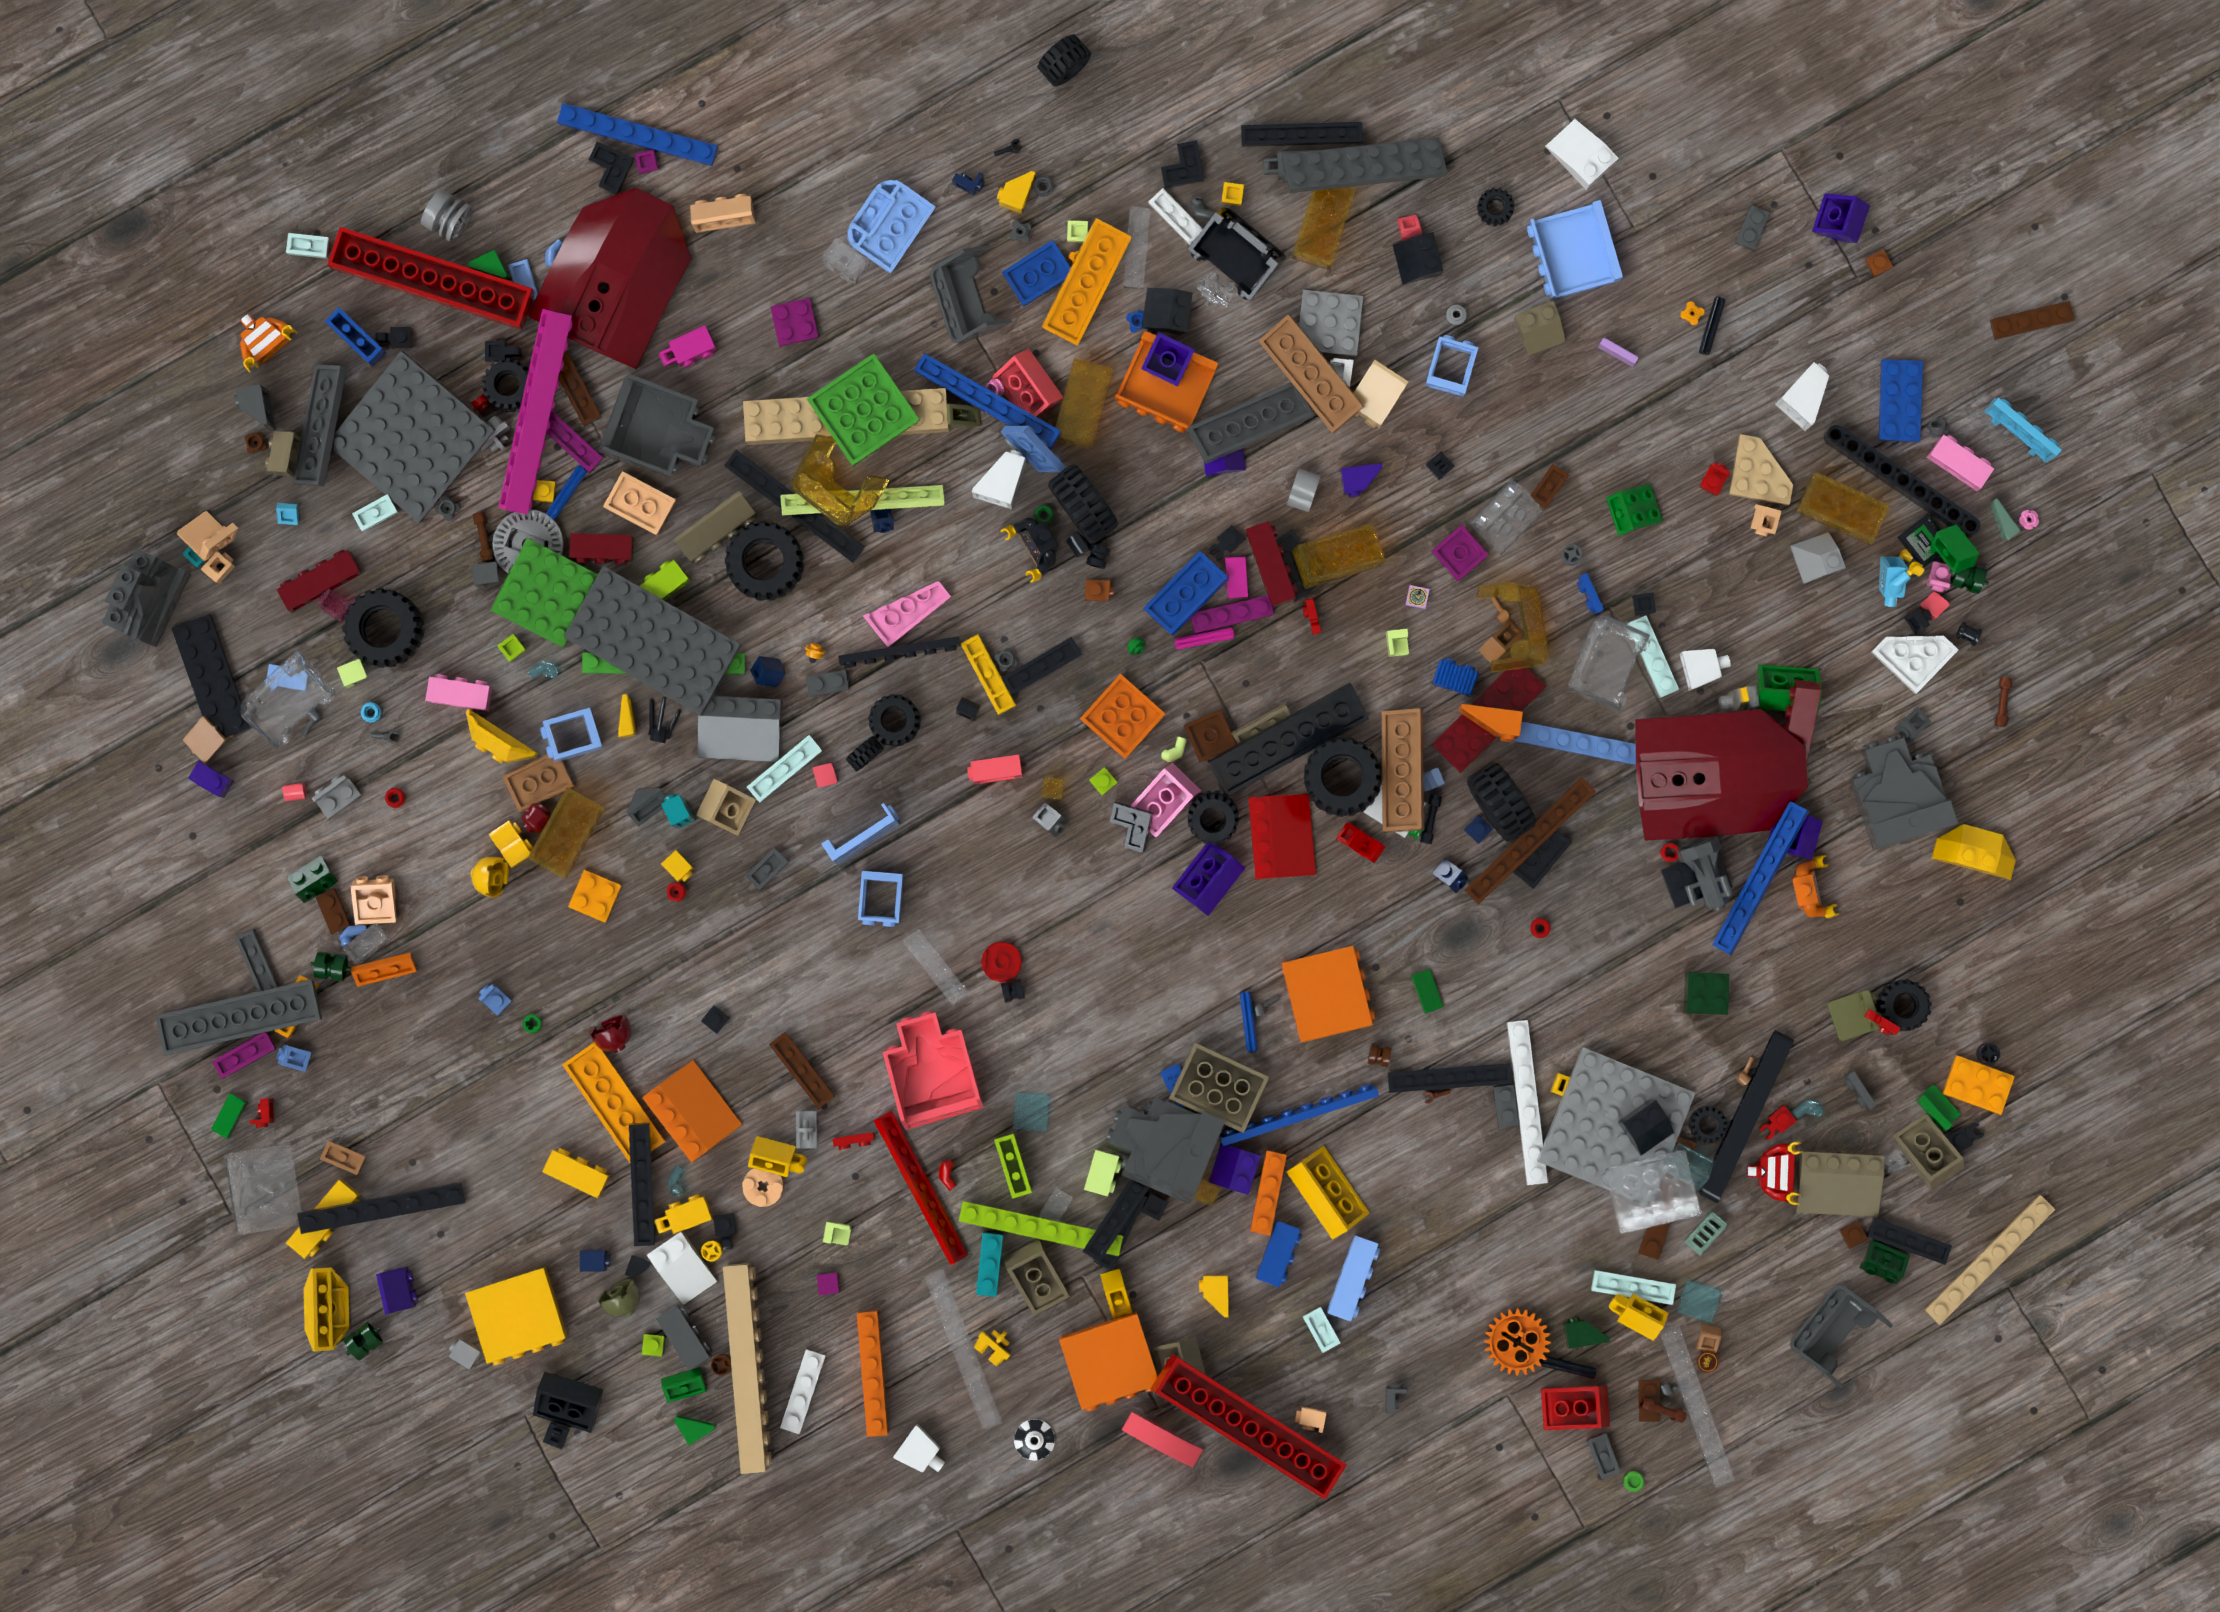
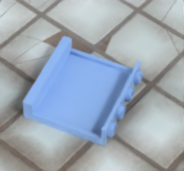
(1575, 251)
(864, 839)

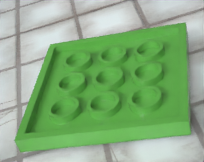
(863, 409)
(543, 592)

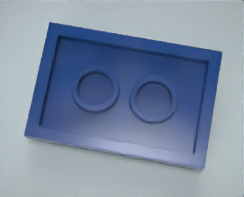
(1037, 273)

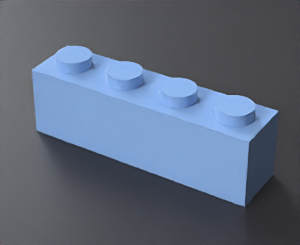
(1352, 1278)

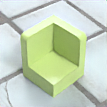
(1397, 642)
(352, 673)
(837, 1233)

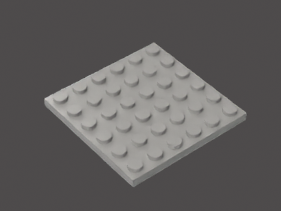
(1586, 1126)

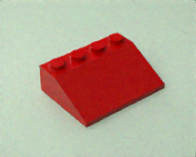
(1281, 836)

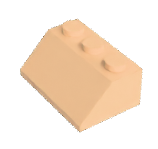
(722, 213)

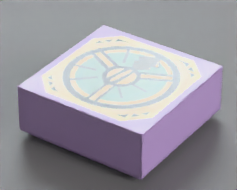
(1417, 597)

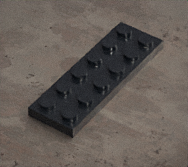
(210, 675)

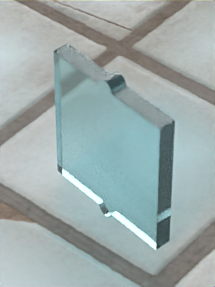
(1031, 1112)
(1699, 1301)

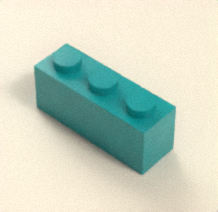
(677, 811)
(989, 1264)

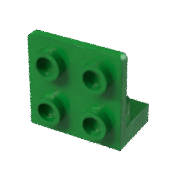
(1634, 509)

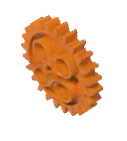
(1508, 1358)

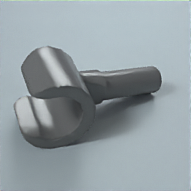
(314, 716)
(384, 736)
(1260, 1008)
(1666, 1389)

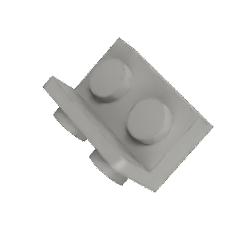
(336, 796)

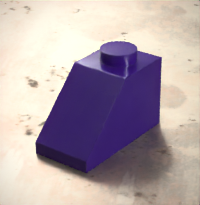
(1358, 478)
(211, 779)

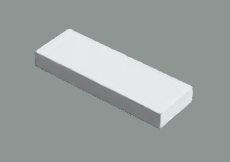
(1175, 216)

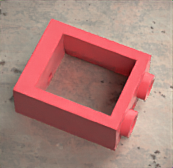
(995, 769)

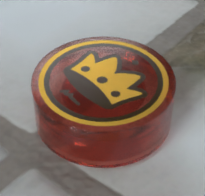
(1707, 1361)

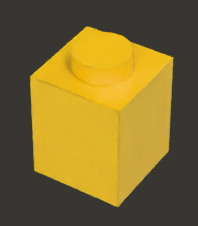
(678, 866)

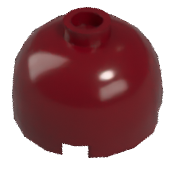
(613, 1034)

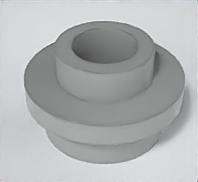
(1456, 321)

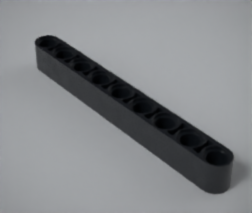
(1891, 480)
(1746, 1115)

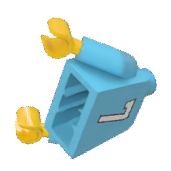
(1894, 576)

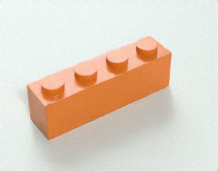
(1268, 1192)

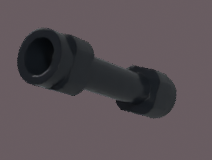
(1434, 802)

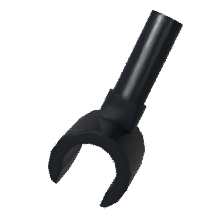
(1009, 148)

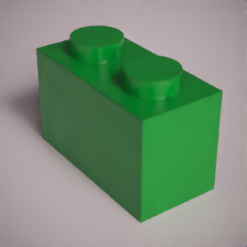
(1955, 549)

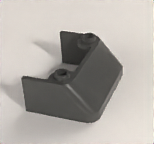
(959, 297)
(1830, 1326)

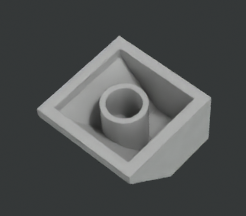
(1817, 557)

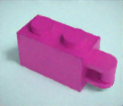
(689, 348)

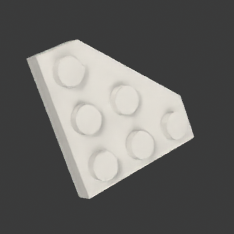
(1914, 657)

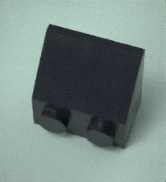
(1418, 258)
(1167, 310)
(1646, 1126)

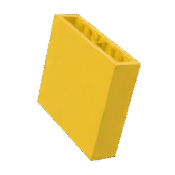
(516, 1316)

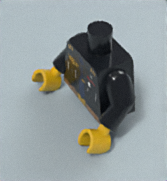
(1038, 542)

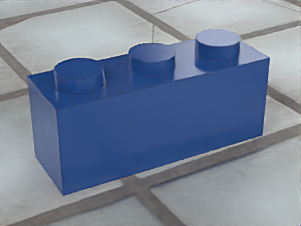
(355, 336)
(1279, 1254)

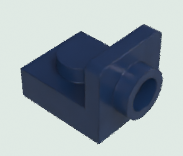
(965, 183)

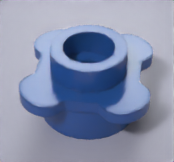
(1131, 318)

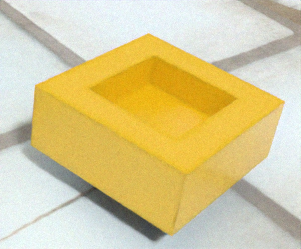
(1232, 194)
(544, 491)

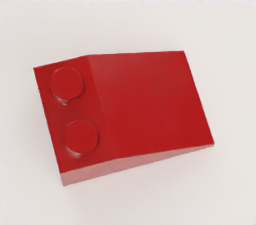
(1575, 1407)

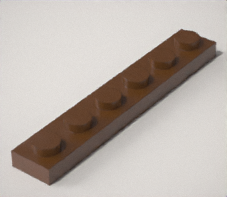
(1655, 1236)

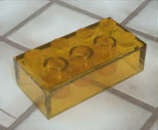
(1323, 226)
(1083, 403)
(1842, 508)
(1338, 556)
(566, 833)

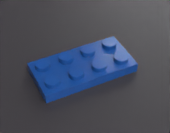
(1900, 400)
(1186, 593)

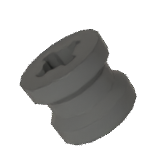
(1572, 551)

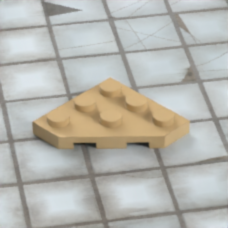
(1758, 473)

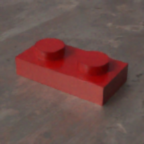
(844, 1142)

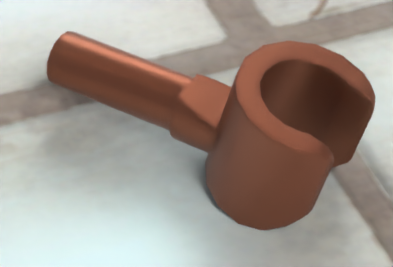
(1436, 1094)

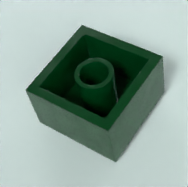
(1706, 993)

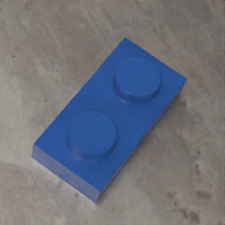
(1585, 586)

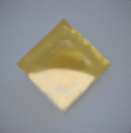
(1052, 788)
(1206, 1193)

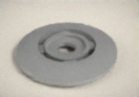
(534, 526)

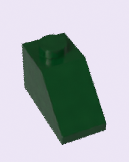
(1581, 1333)

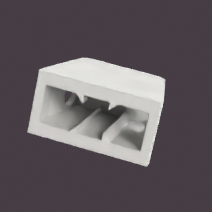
(1702, 666)
(919, 1451)

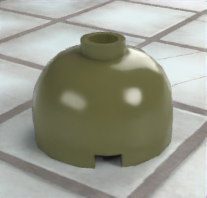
(621, 1299)

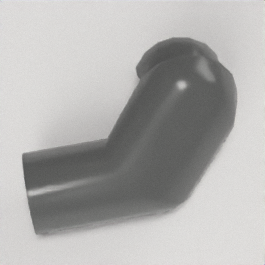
(1199, 208)

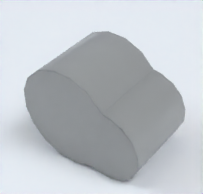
(1303, 490)

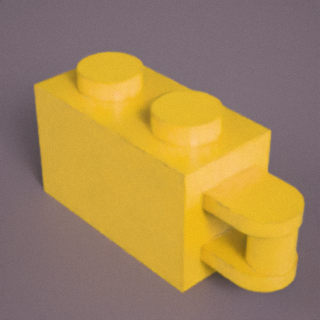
(776, 1157)
(685, 1215)
(1639, 1315)

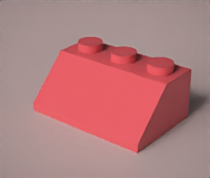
(1028, 384)

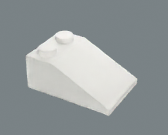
(1582, 153)
(682, 1267)

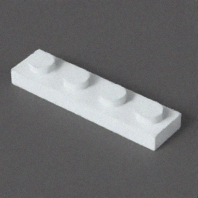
(802, 1391)

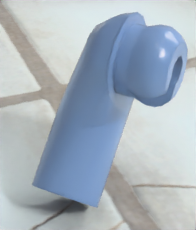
(347, 935)

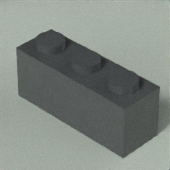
(684, 1336)

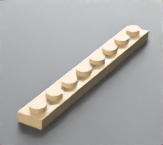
(1989, 1259)

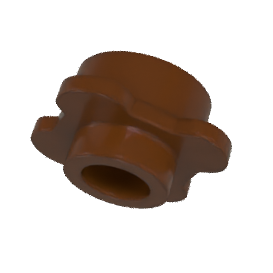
(259, 437)

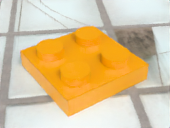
(595, 896)

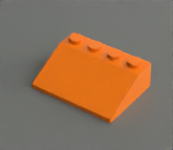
(692, 1111)

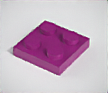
(794, 322)
(1459, 553)

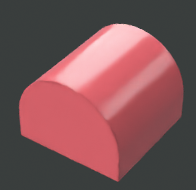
(294, 791)

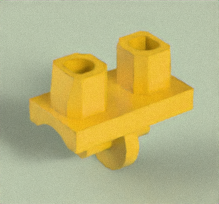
(985, 1341)

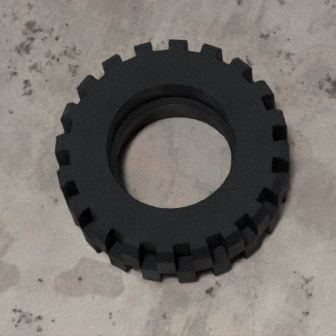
(1083, 503)
(764, 533)
(356, 622)
(1339, 749)
(1501, 801)

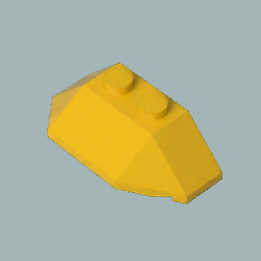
(496, 740)
(1976, 850)
(325, 1308)

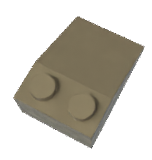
(1929, 1151)
(1036, 1277)

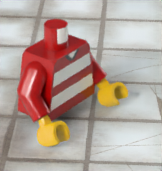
(1776, 1172)

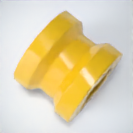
(708, 1250)

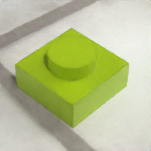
(511, 647)
(1103, 781)
(653, 1345)

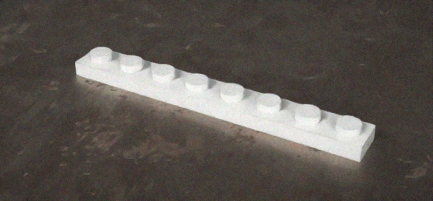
(1526, 1101)

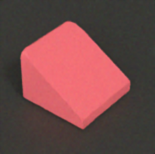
(1409, 227)
(1935, 604)
(825, 775)

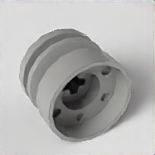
(447, 216)

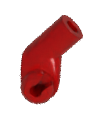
(944, 1174)

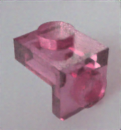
(333, 605)

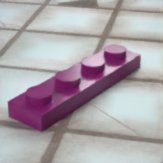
(573, 443)
(1232, 614)

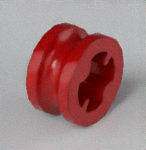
(1668, 858)

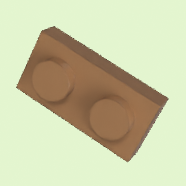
(343, 1157)

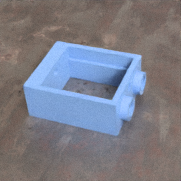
(1445, 385)
(591, 729)
(886, 877)

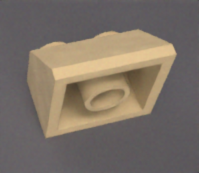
(725, 807)

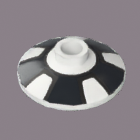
(1038, 1429)

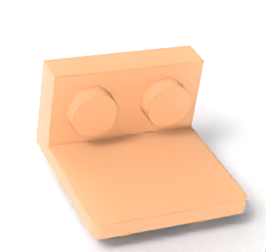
(206, 535)

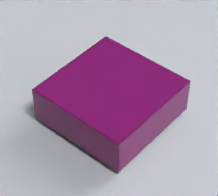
(646, 162)
(828, 1283)

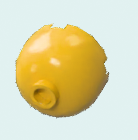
(489, 876)

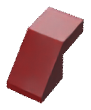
(1360, 842)

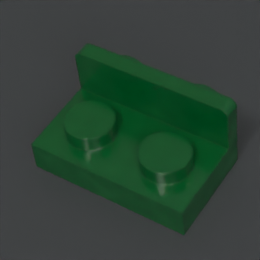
(1885, 1262)

